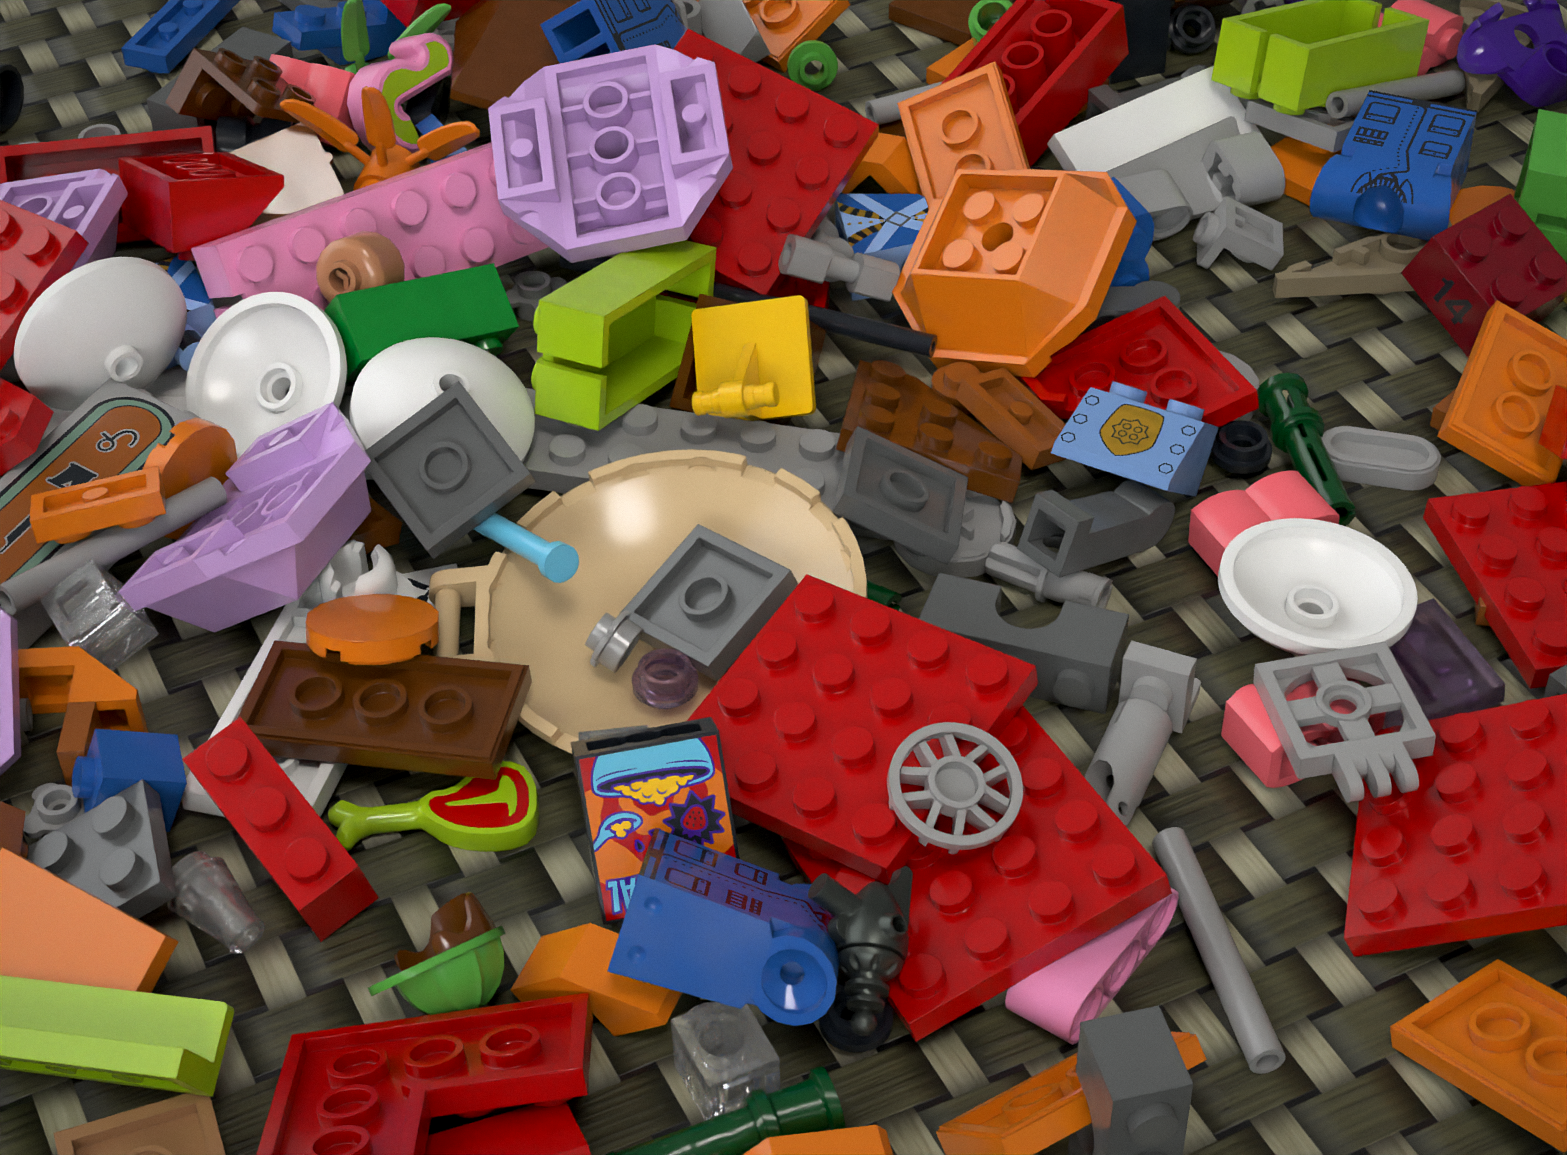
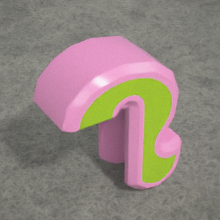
(417, 65)

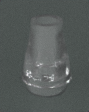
(214, 901)

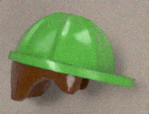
(458, 964)

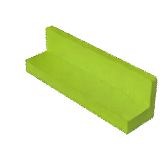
(112, 1035)

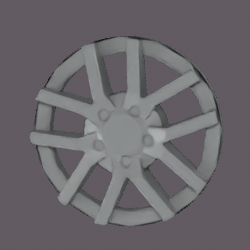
(954, 786)

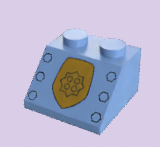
(1139, 440)

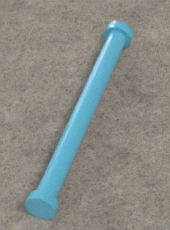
(555, 559)

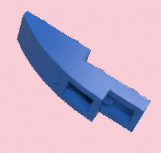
(321, 29)

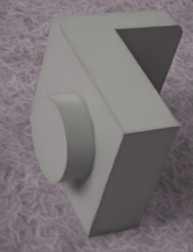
(1162, 679)

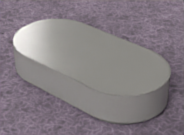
(1382, 457)

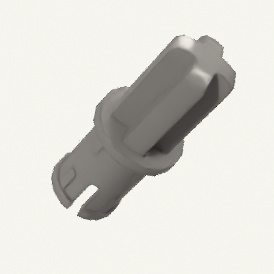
(1017, 568)

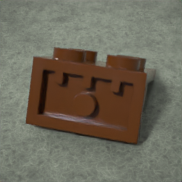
(232, 86)

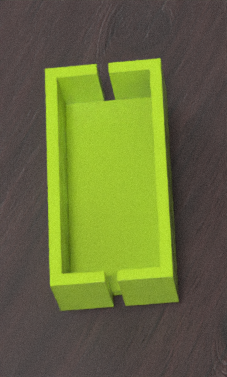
(1316, 48)
(614, 336)

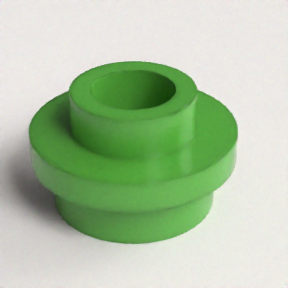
(811, 51)

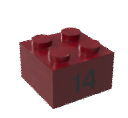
(1488, 260)

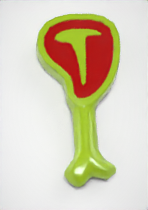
(469, 816)

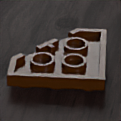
(922, 421)

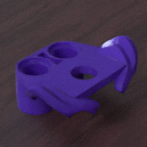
(1534, 73)

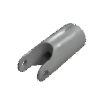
(1129, 755)

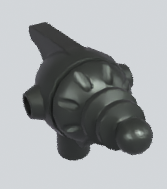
(869, 939)

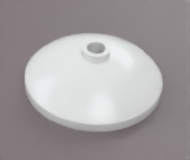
(98, 324)
(253, 359)
(419, 369)
(1316, 586)

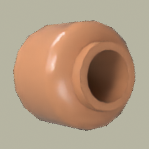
(358, 264)

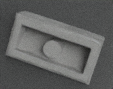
(732, 27)

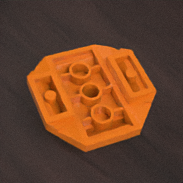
(1013, 265)

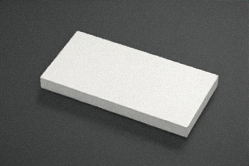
(1148, 124)

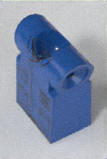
(612, 26)
(1397, 167)
(727, 933)

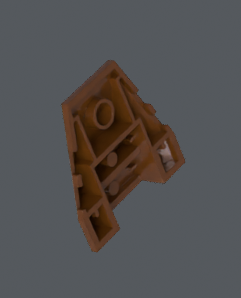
(500, 48)

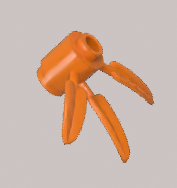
(387, 157)

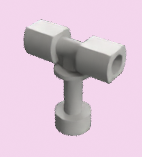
(833, 259)

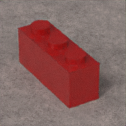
(281, 828)

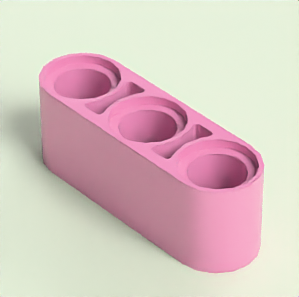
(1091, 975)

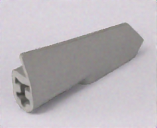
(1199, 172)

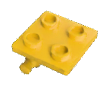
(754, 360)

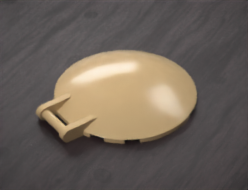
(623, 532)

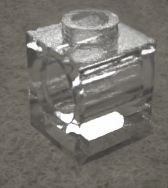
(97, 617)
(747, 1059)

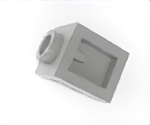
(1242, 231)

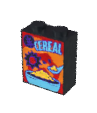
(647, 781)

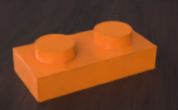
(79, 509)

